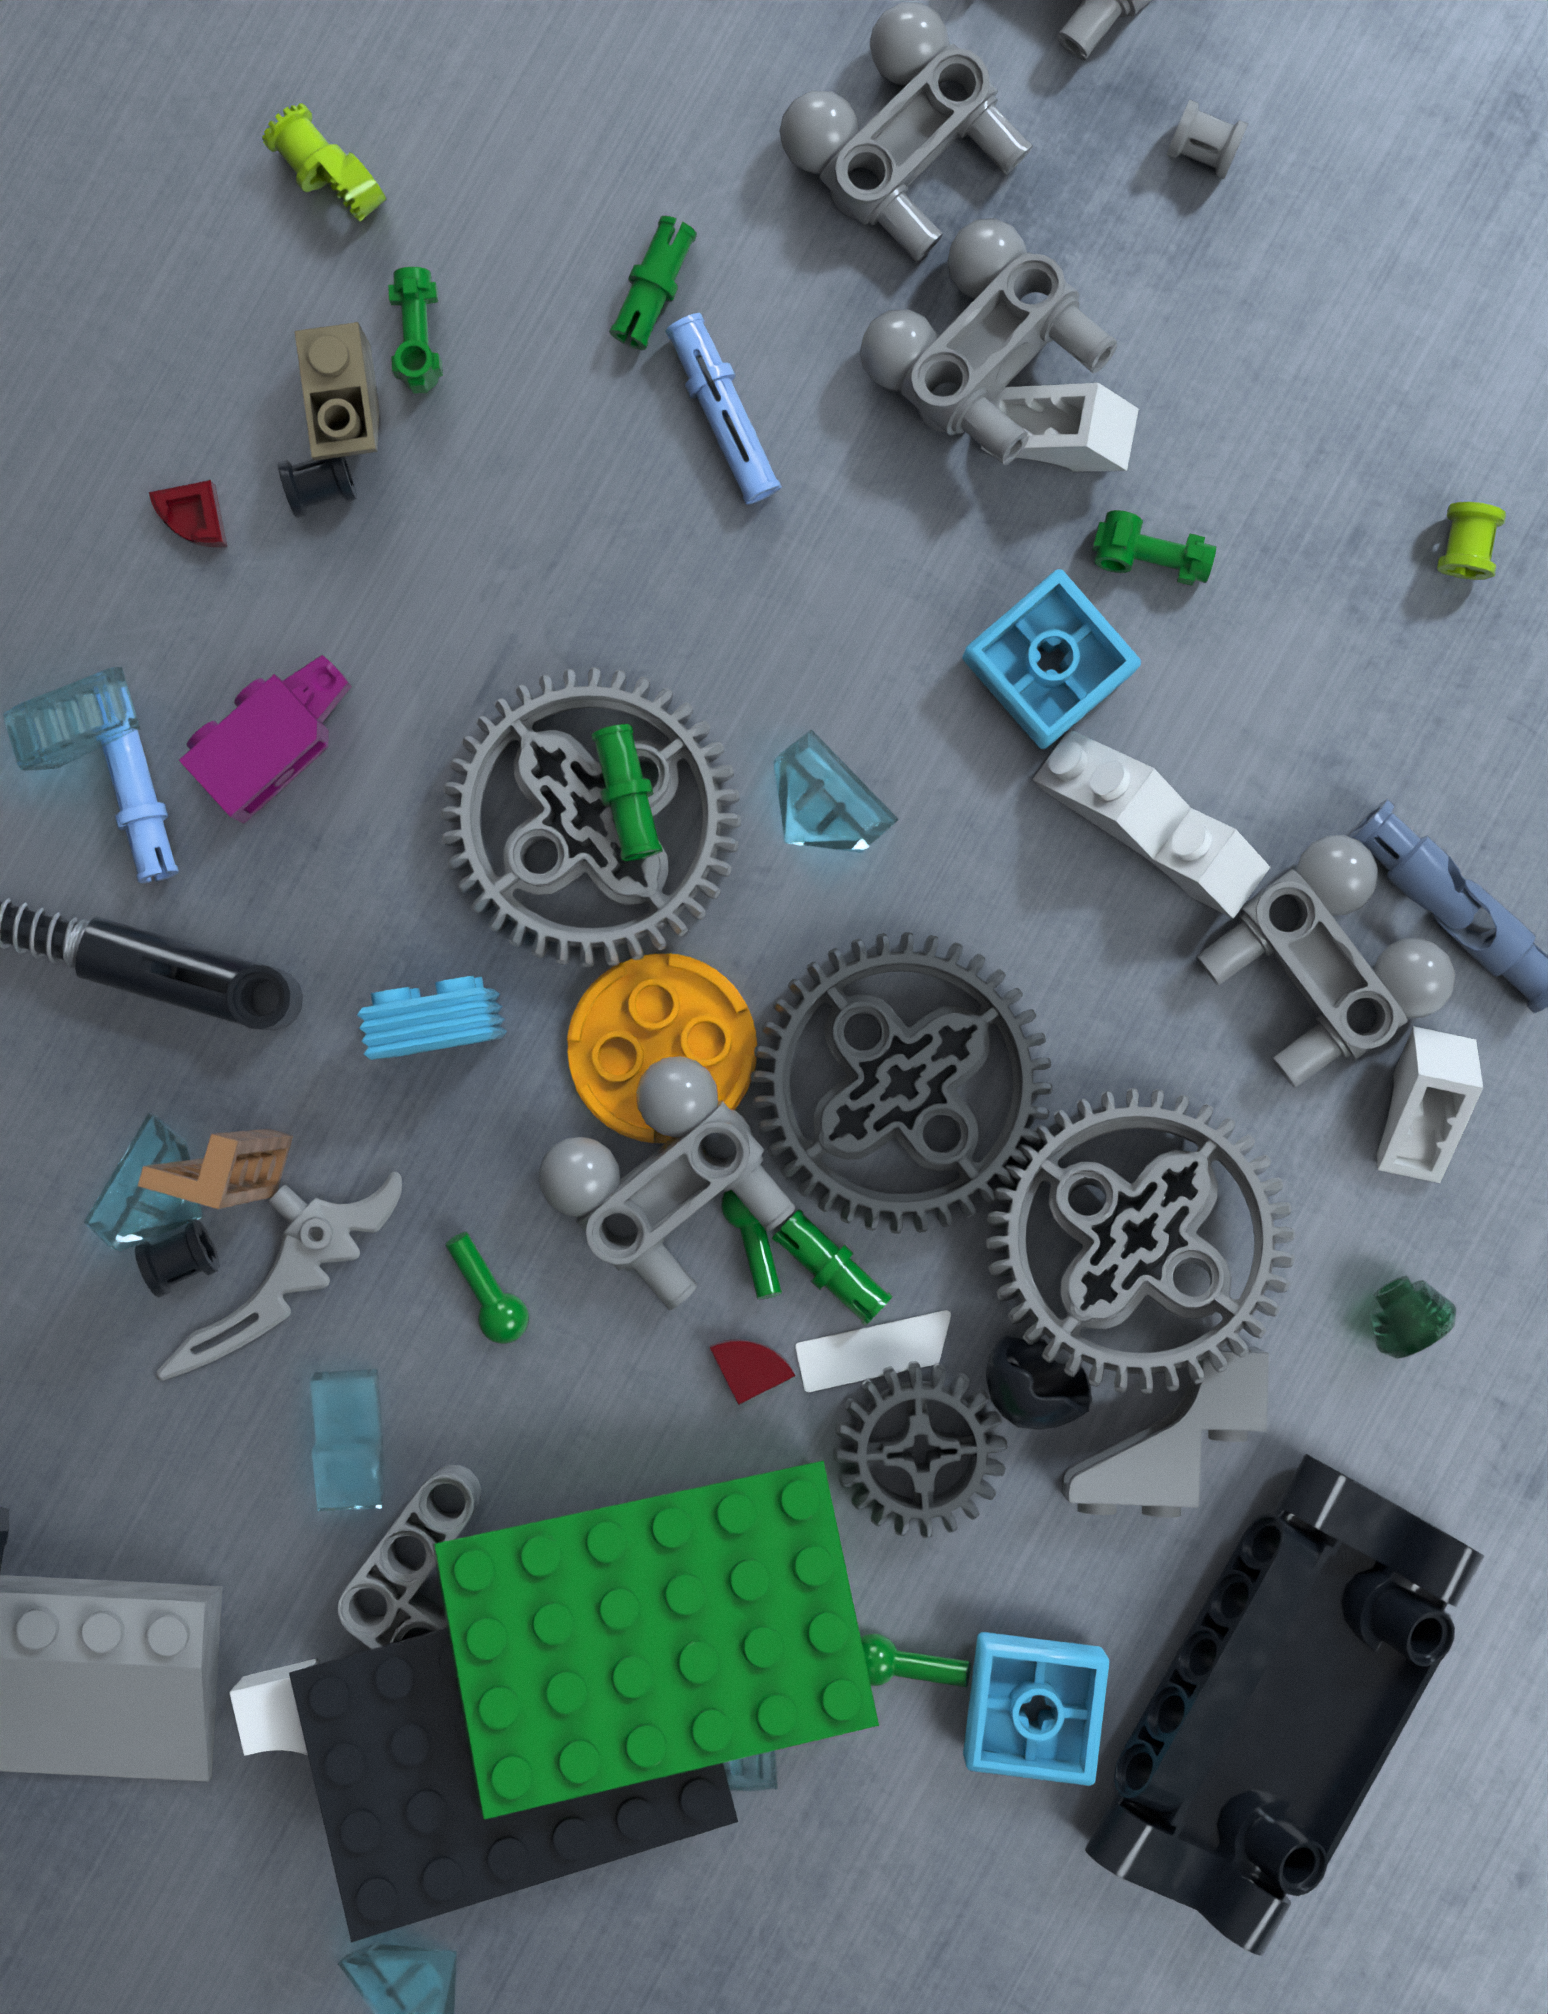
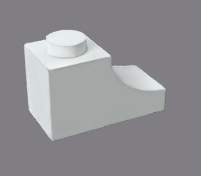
(1072, 425)
(1430, 1104)

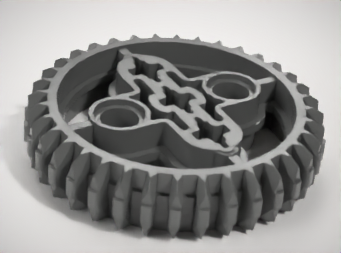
(993, 1011)

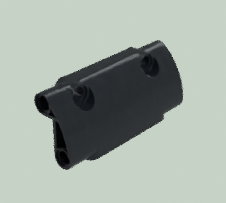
(1283, 1703)

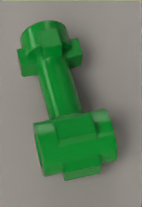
(413, 358)
(1120, 542)

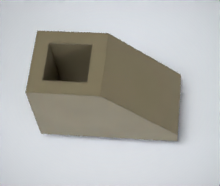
(338, 390)

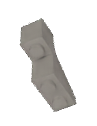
(1163, 1460)

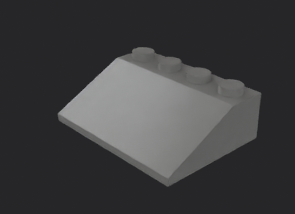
(108, 1677)

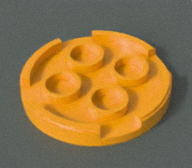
(653, 1013)

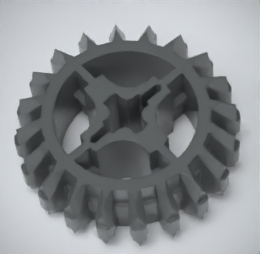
(949, 1449)

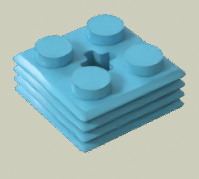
(1051, 618)
(413, 1024)
(1062, 1740)

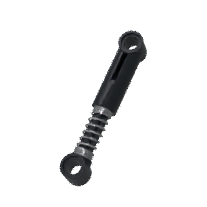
(148, 965)

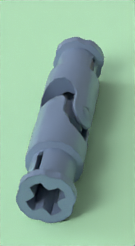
(1436, 884)

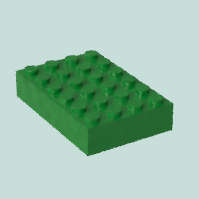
(653, 1638)

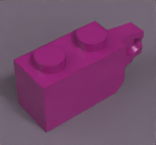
(266, 738)

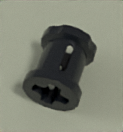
(316, 483)
(177, 1258)

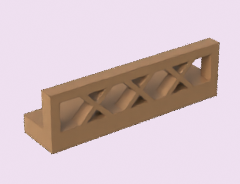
(233, 1172)

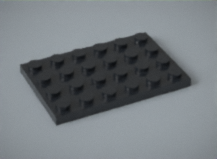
(405, 1802)

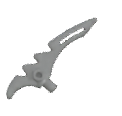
(315, 1236)

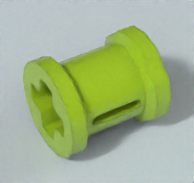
(1471, 540)

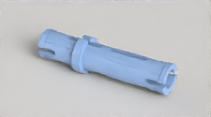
(692, 342)
(138, 806)

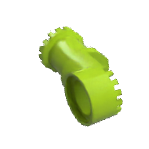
(321, 162)

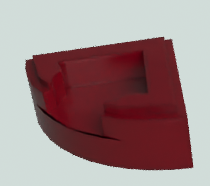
(192, 513)
(750, 1367)

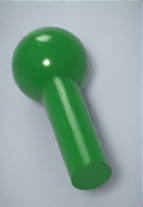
(755, 1245)
(502, 1315)
(886, 1661)

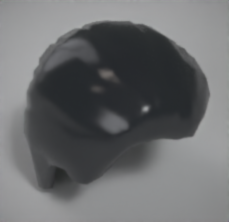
(1031, 1389)

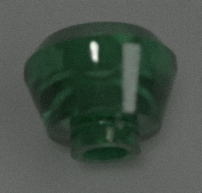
(1410, 1317)

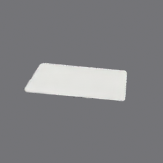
(869, 1350)

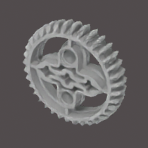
(519, 727)
(1174, 1165)

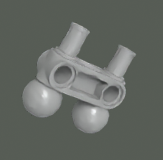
(908, 133)
(986, 341)
(1325, 966)
(668, 1186)

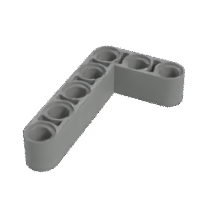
(400, 1580)

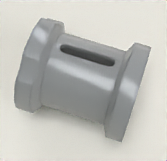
(1207, 139)

